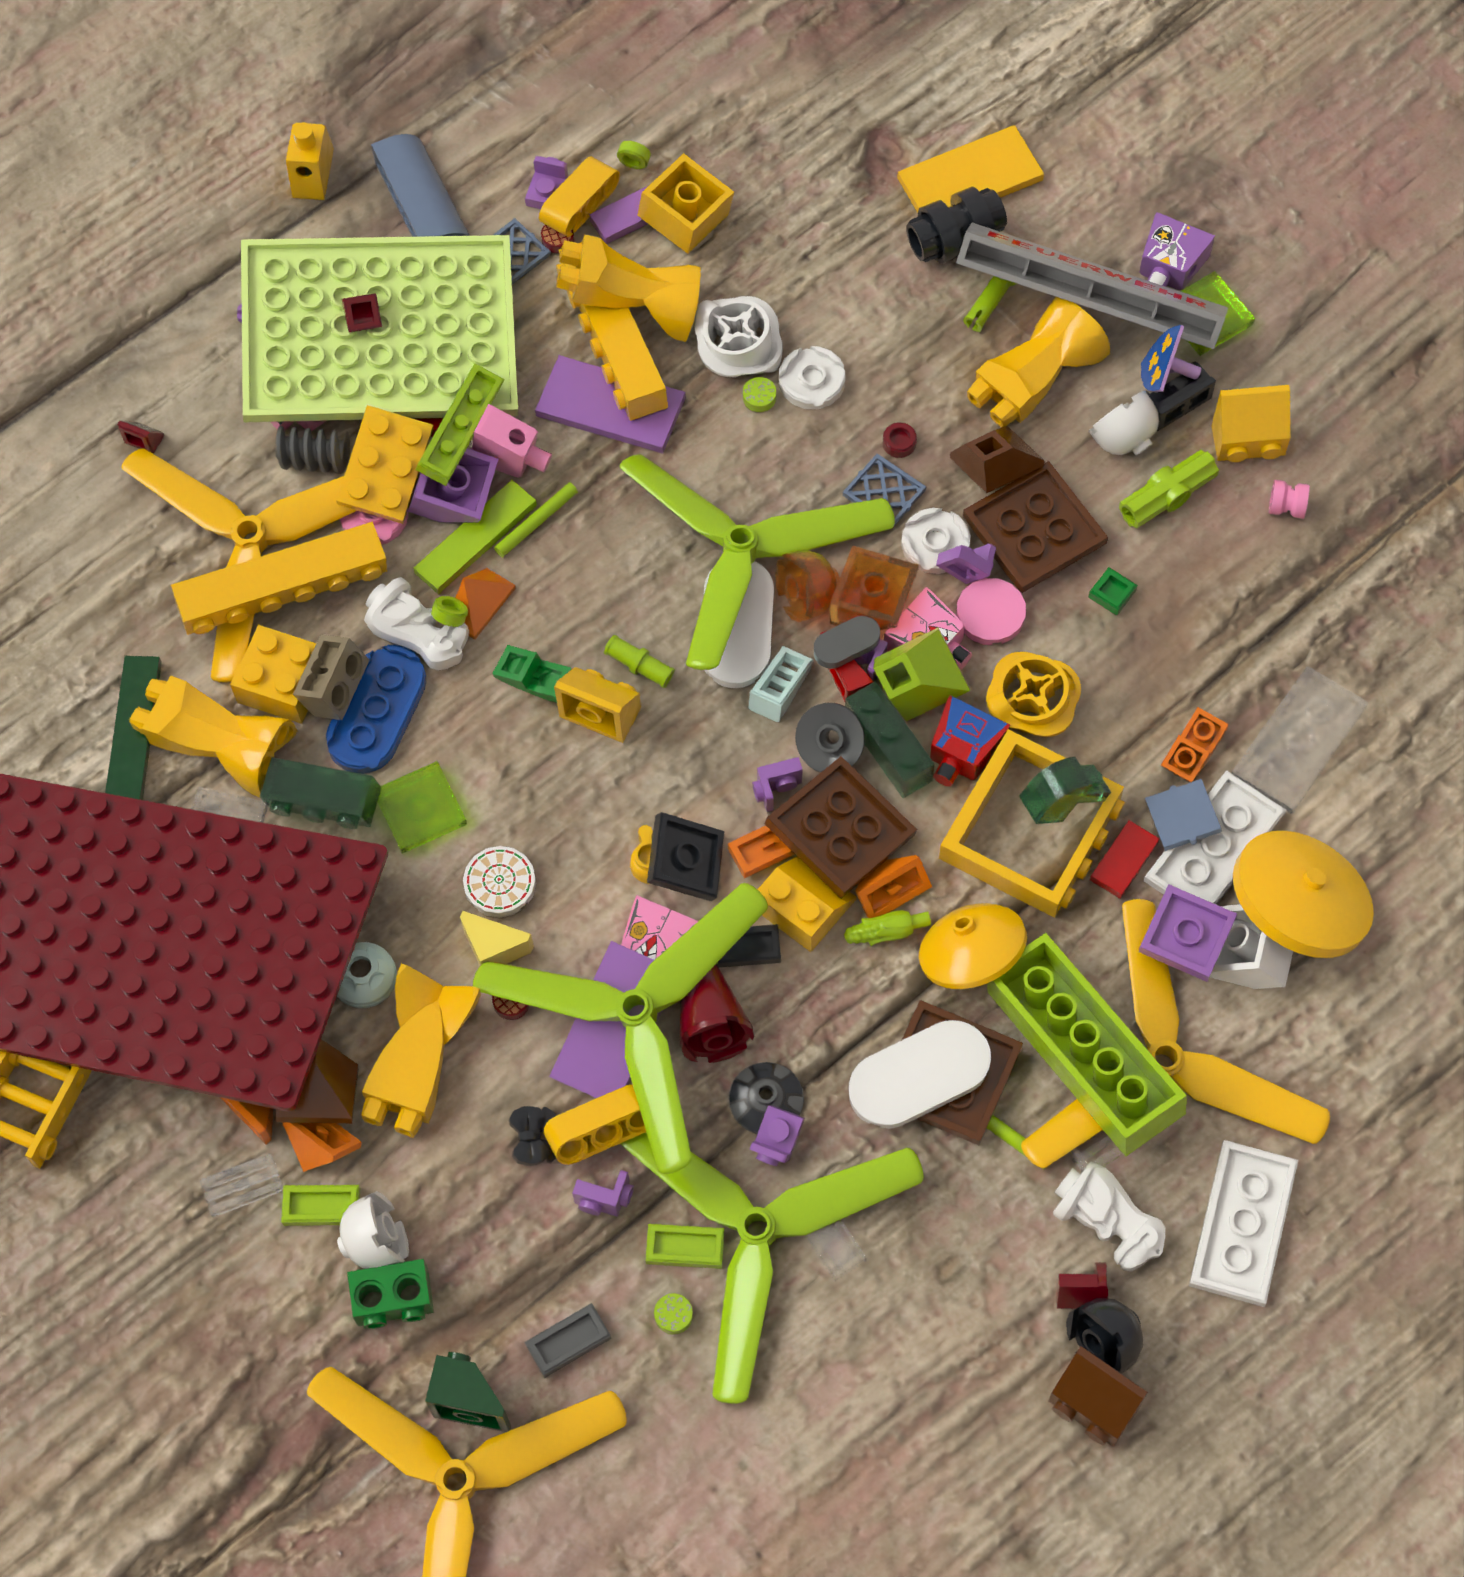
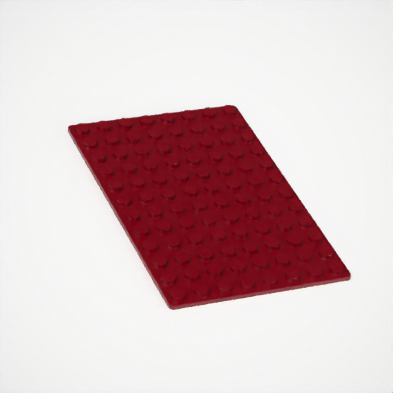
(173, 939)

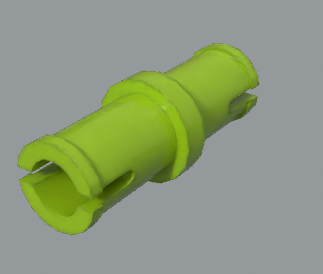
(639, 661)

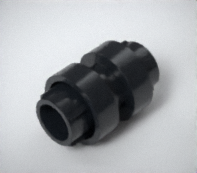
(941, 229)

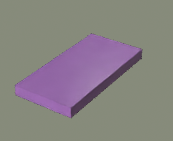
(584, 400)
(595, 1050)

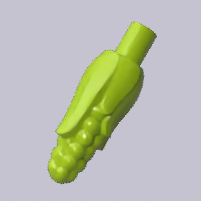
(886, 927)

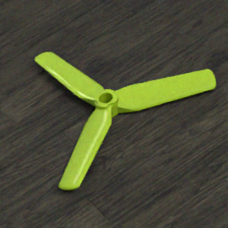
(746, 543)
(662, 985)
(789, 1215)

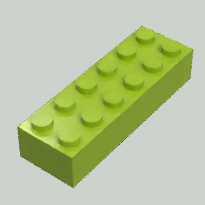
(1088, 1046)

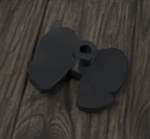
(528, 1123)

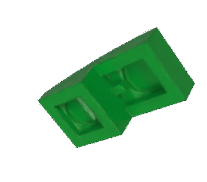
(529, 673)

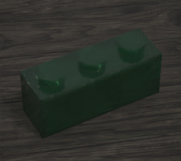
(891, 740)
(320, 793)

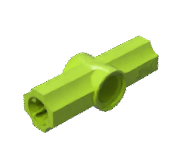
(1168, 488)

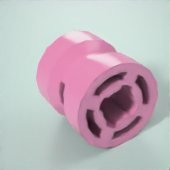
(1285, 498)

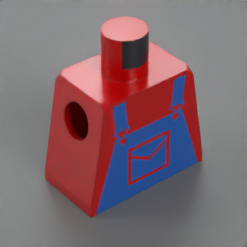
(964, 741)

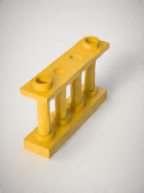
(44, 1143)

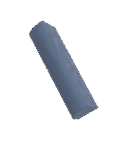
(417, 187)

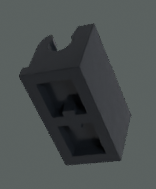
(1182, 396)

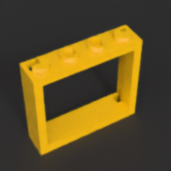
(1018, 886)

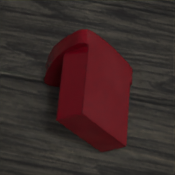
(1078, 1289)

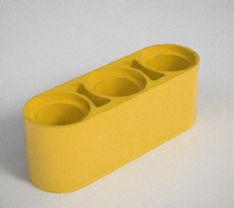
(579, 196)
(595, 1126)

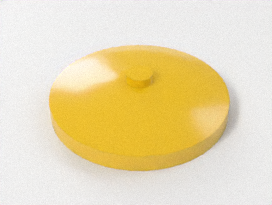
(1303, 894)

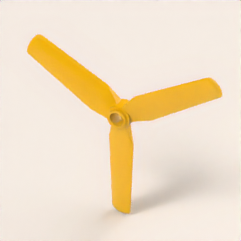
(279, 523)
(1197, 1074)
(492, 1465)

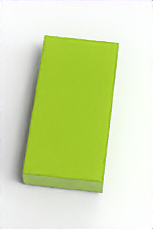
(316, 1204)
(685, 1246)

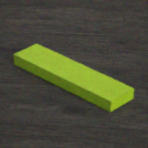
(459, 424)
(475, 538)

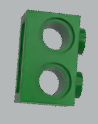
(390, 1282)

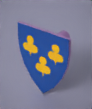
(1161, 361)

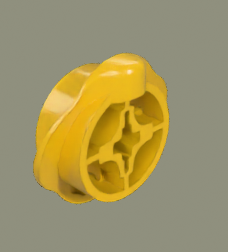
(1057, 676)

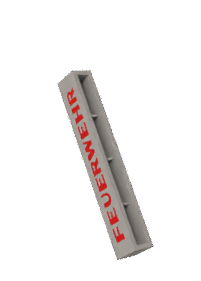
(1091, 284)

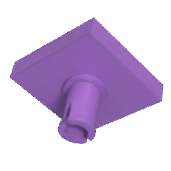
(1187, 932)

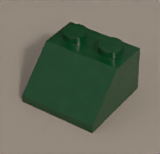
(463, 1395)

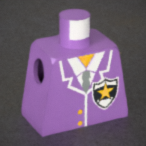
(1174, 252)

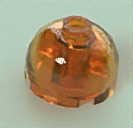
(807, 583)

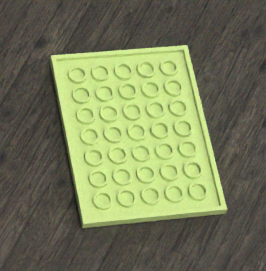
(439, 311)

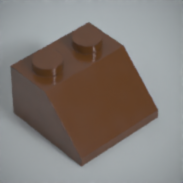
(1096, 1397)

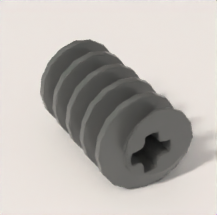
(312, 451)

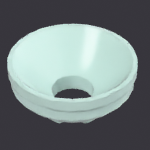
(376, 985)

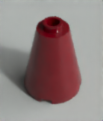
(713, 1021)

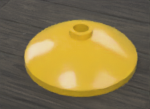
(972, 946)

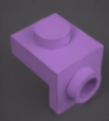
(598, 1199)

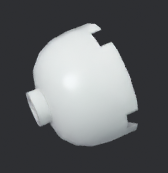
(1127, 426)
(370, 1233)

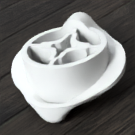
(739, 348)

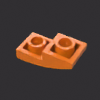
(1195, 745)

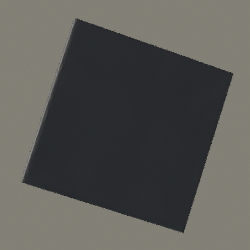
(685, 856)

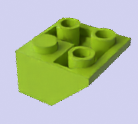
(920, 674)

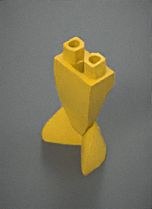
(615, 281)
(1026, 373)
(199, 726)
(411, 1063)

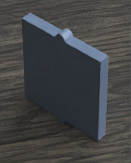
(1183, 815)

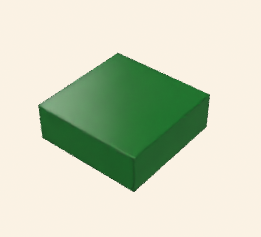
(1112, 591)

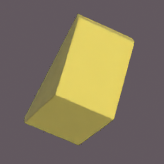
(494, 940)

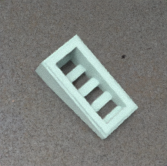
(771, 702)

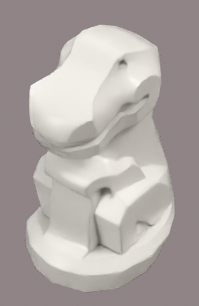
(406, 622)
(1103, 1205)

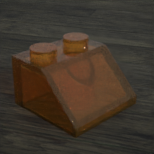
(873, 588)

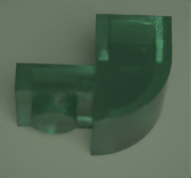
(1060, 788)

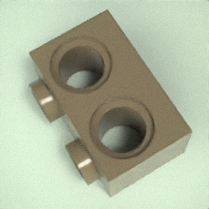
(331, 677)

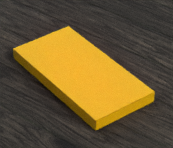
(991, 162)

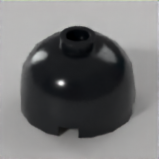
(1107, 1331)

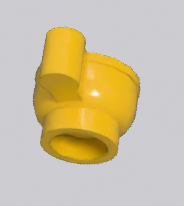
(641, 855)

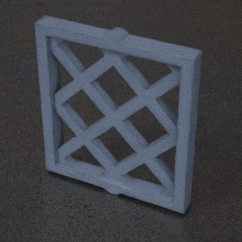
(530, 238)
(896, 473)

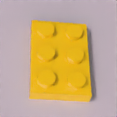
(384, 464)

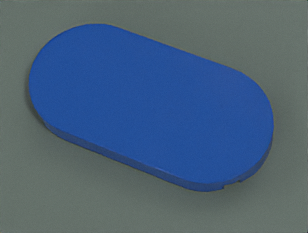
(378, 711)

